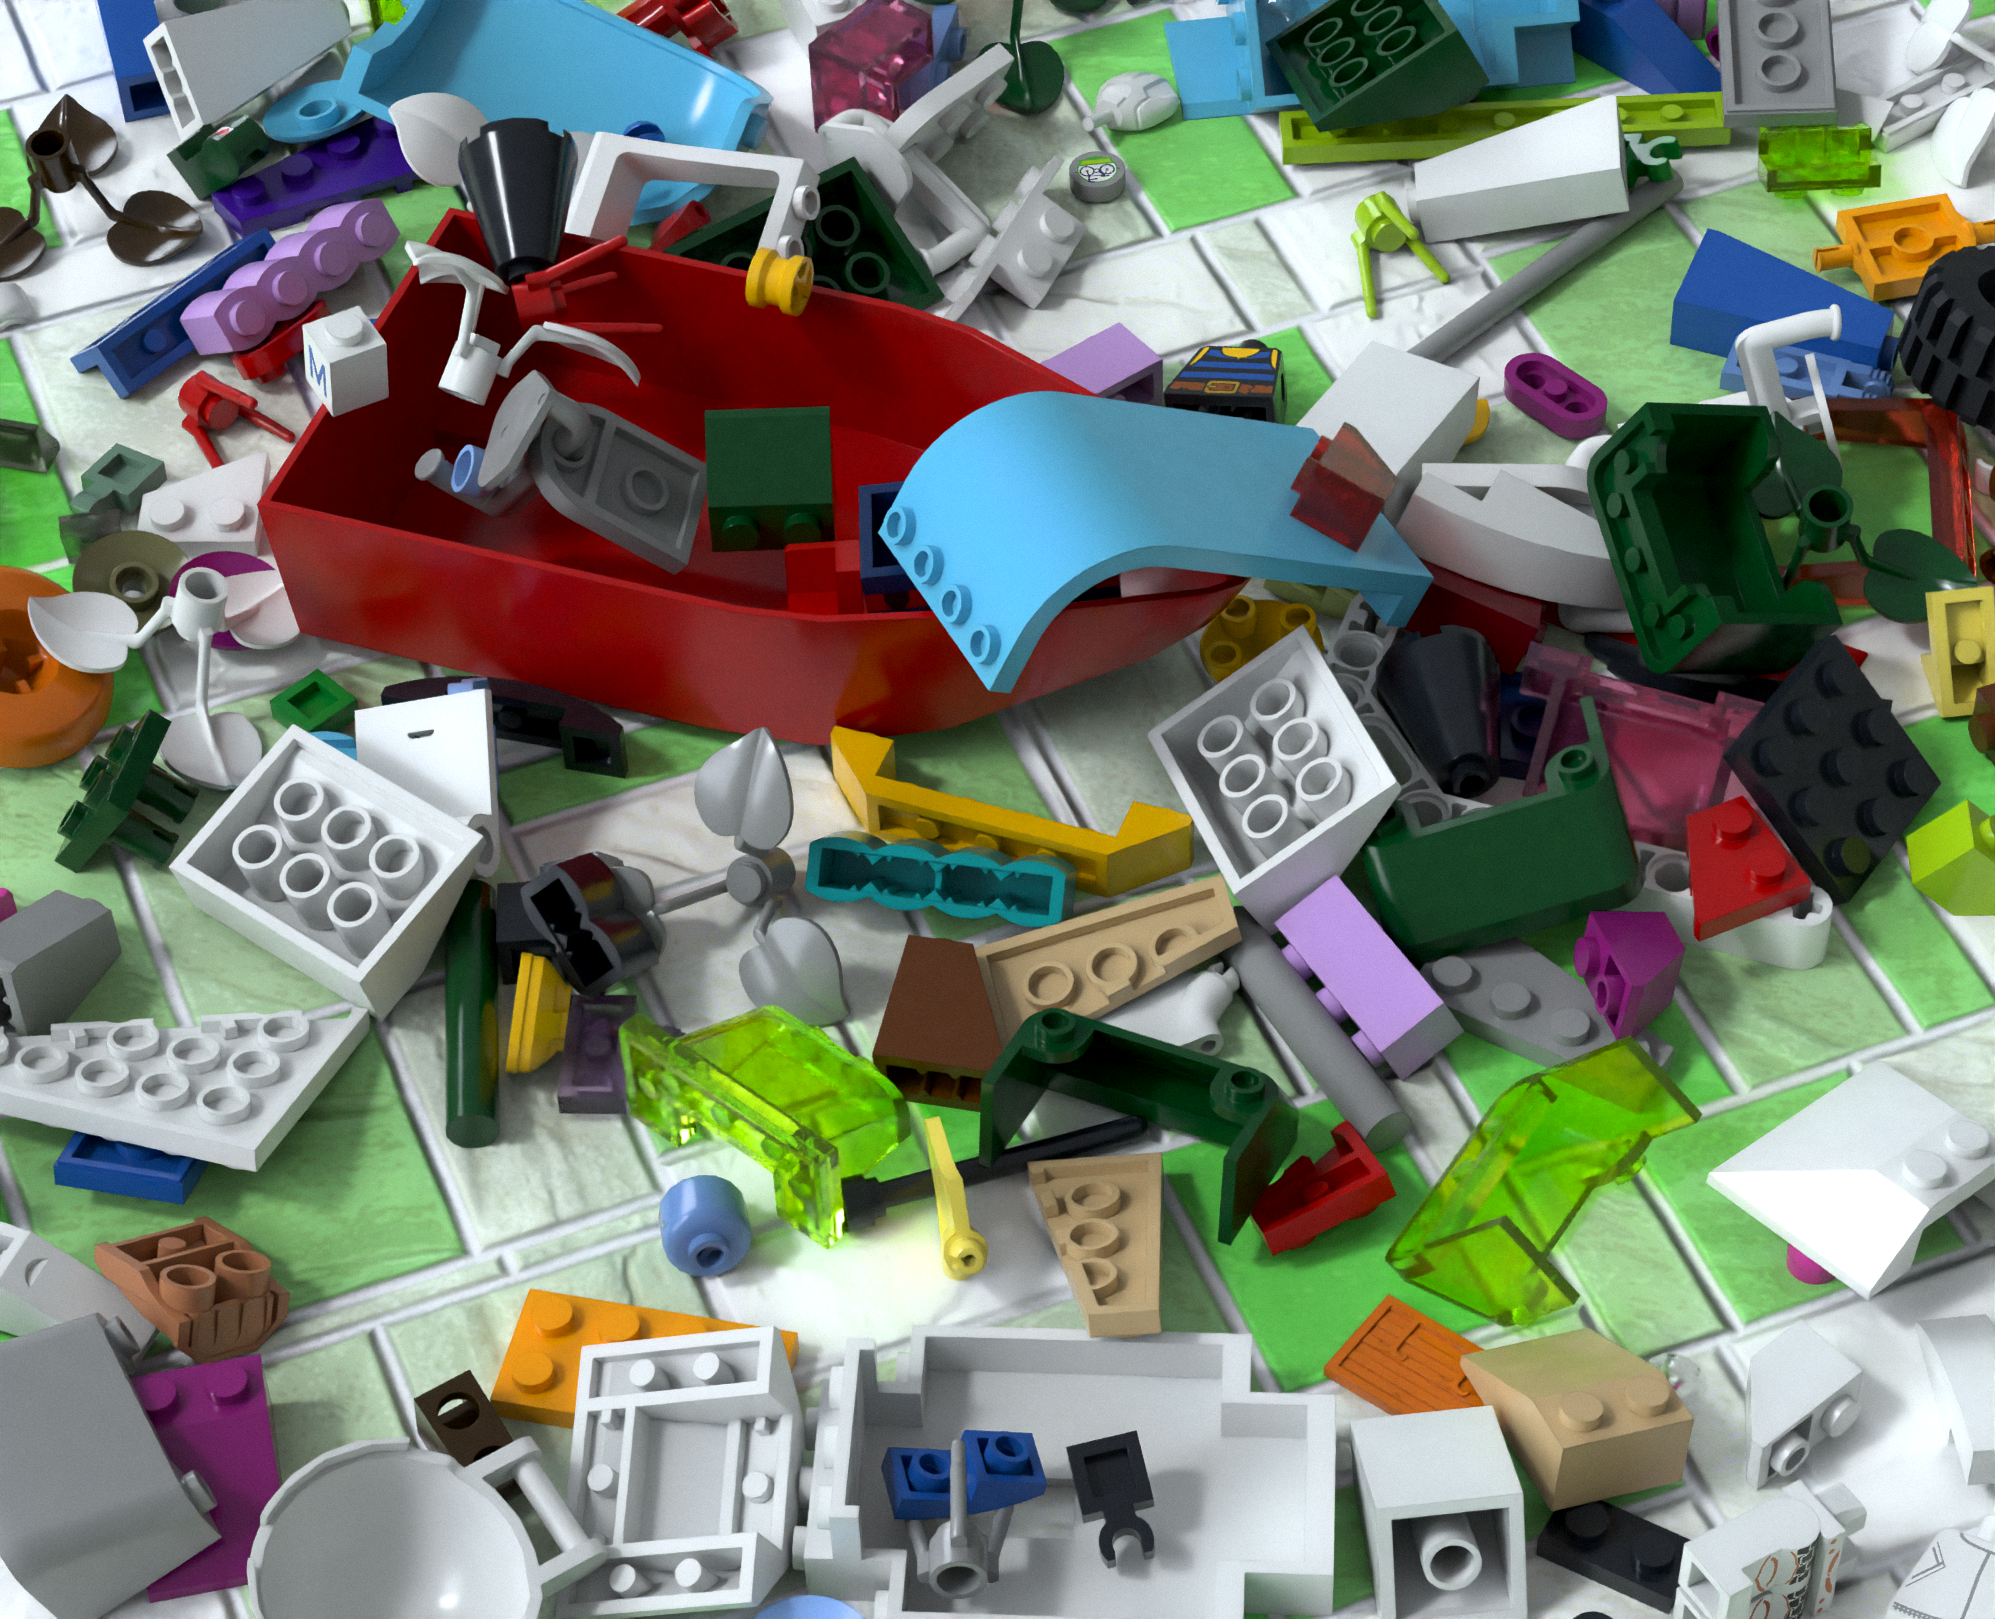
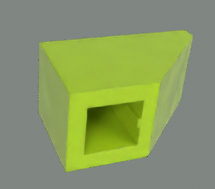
(1956, 860)

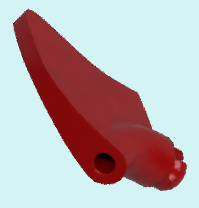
(679, 226)

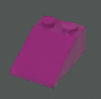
(224, 1428)

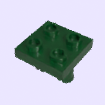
(111, 792)

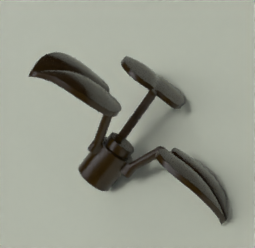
(67, 151)

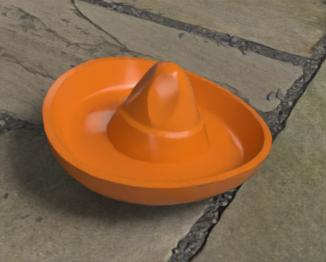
(43, 703)

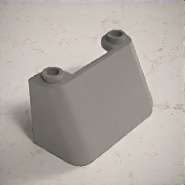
(83, 1476)

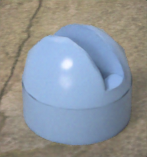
(466, 472)

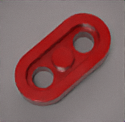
(285, 340)

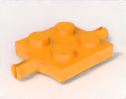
(1898, 241)

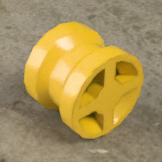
(779, 281)

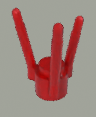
(544, 298)
(216, 406)

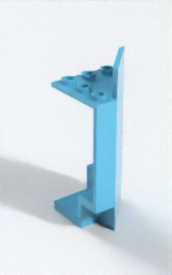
(1229, 71)

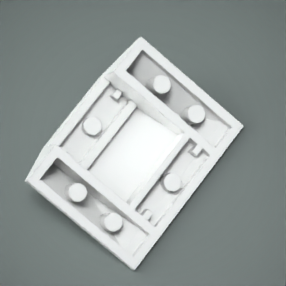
(1862, 1175)
(684, 1473)

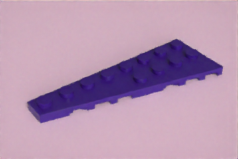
(322, 175)

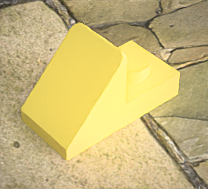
(1961, 647)

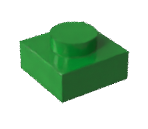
(315, 704)

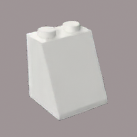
(1440, 1515)

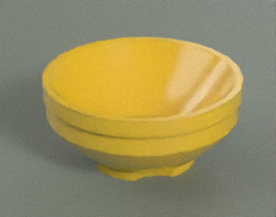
(538, 1015)

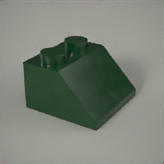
(770, 478)

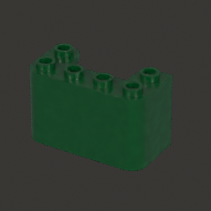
(1693, 546)

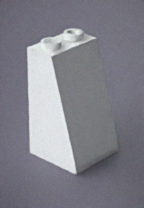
(1404, 409)

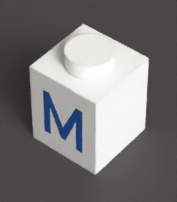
(345, 361)

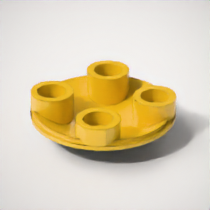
(1248, 630)

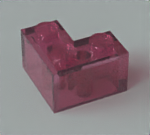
(867, 59)

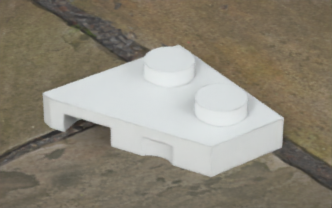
(211, 508)

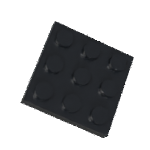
(1832, 769)

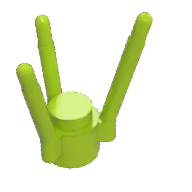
(1386, 229)

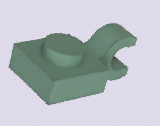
(118, 481)

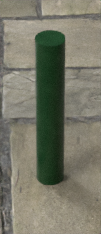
(472, 1019)

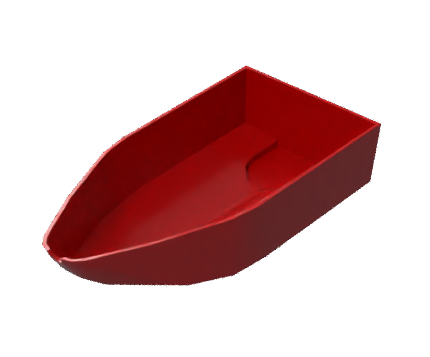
(559, 607)

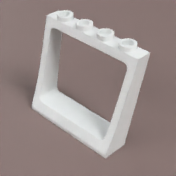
(623, 164)

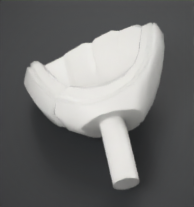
(1132, 102)

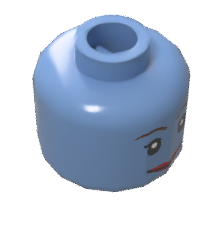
(707, 1220)

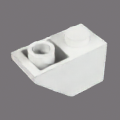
(1794, 1399)

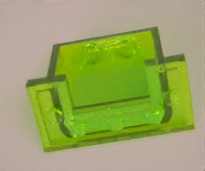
(775, 1096)

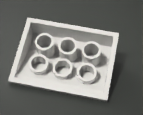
(1277, 776)
(332, 870)

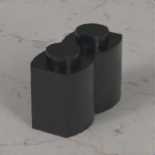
(593, 934)

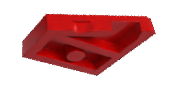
(1737, 869)
(1323, 1194)

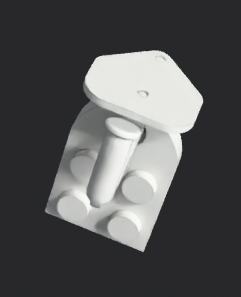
(903, 153)
(1762, 377)
(1562, 482)

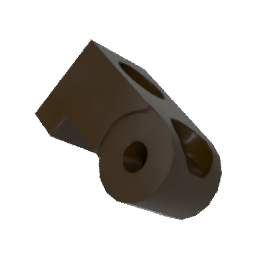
(466, 1430)

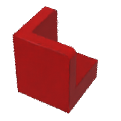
(824, 578)

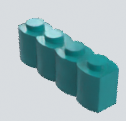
(960, 883)

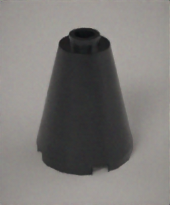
(520, 192)
(1447, 706)

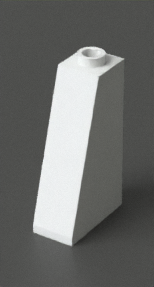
(237, 52)
(1526, 176)

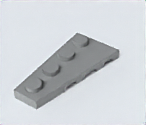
(1527, 1004)

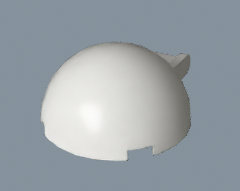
(412, 1537)

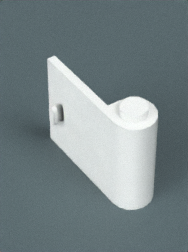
(446, 766)

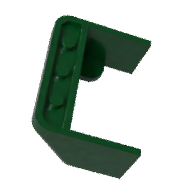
(1510, 863)
(1149, 1080)

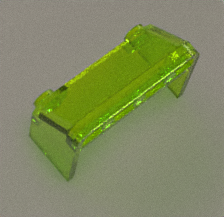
(1527, 1174)

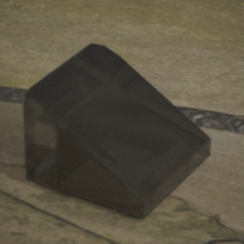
(26, 446)

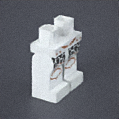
(1772, 1558)

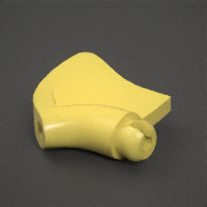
(961, 1245)

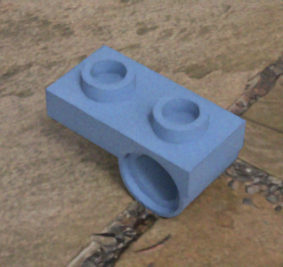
(948, 46)

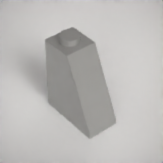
(52, 960)

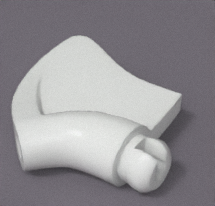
(1181, 1009)

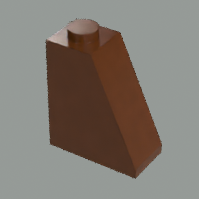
(938, 1026)

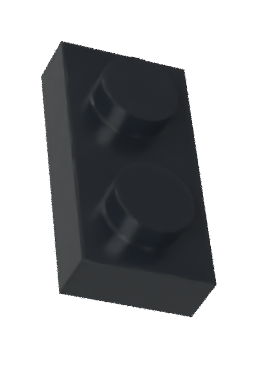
(1616, 1551)

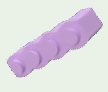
(289, 277)

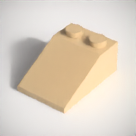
(1583, 1415)

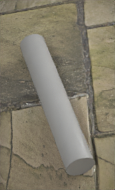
(1315, 1037)

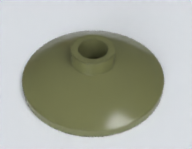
(129, 563)

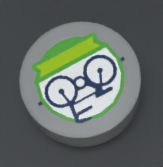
(1097, 177)

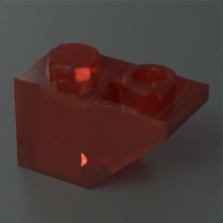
(1342, 487)

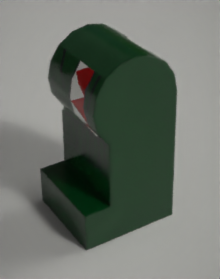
(219, 157)

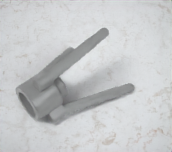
(959, 1557)

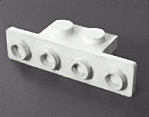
(1028, 250)

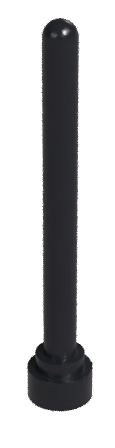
(869, 1198)

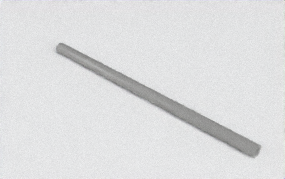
(1544, 271)

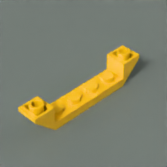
(1146, 848)

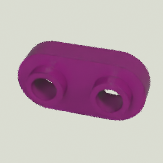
(1555, 395)

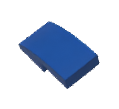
(1000, 1473)

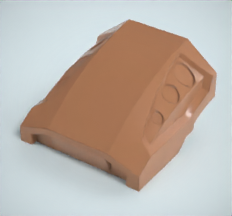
(199, 1288)

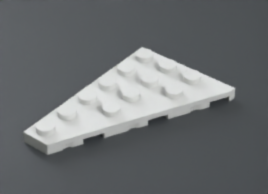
(190, 1091)

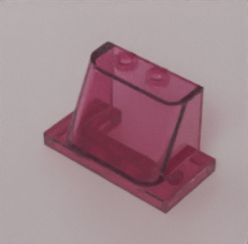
(1659, 742)

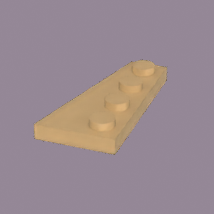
(1106, 955)
(1108, 1236)

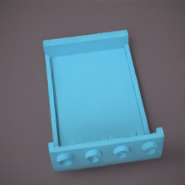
(1073, 488)

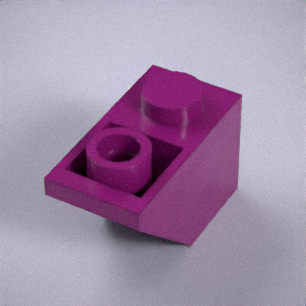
(1629, 966)

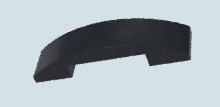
(538, 717)

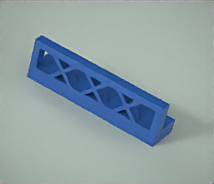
(154, 335)

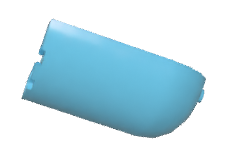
(563, 67)

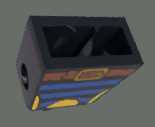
(1232, 383)

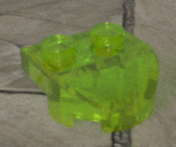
(1817, 159)

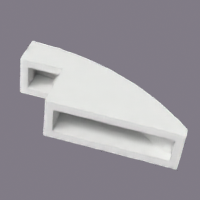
(1512, 541)

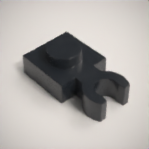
(1111, 1487)

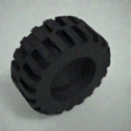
(1952, 335)

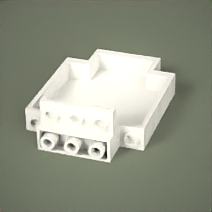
(1231, 1472)

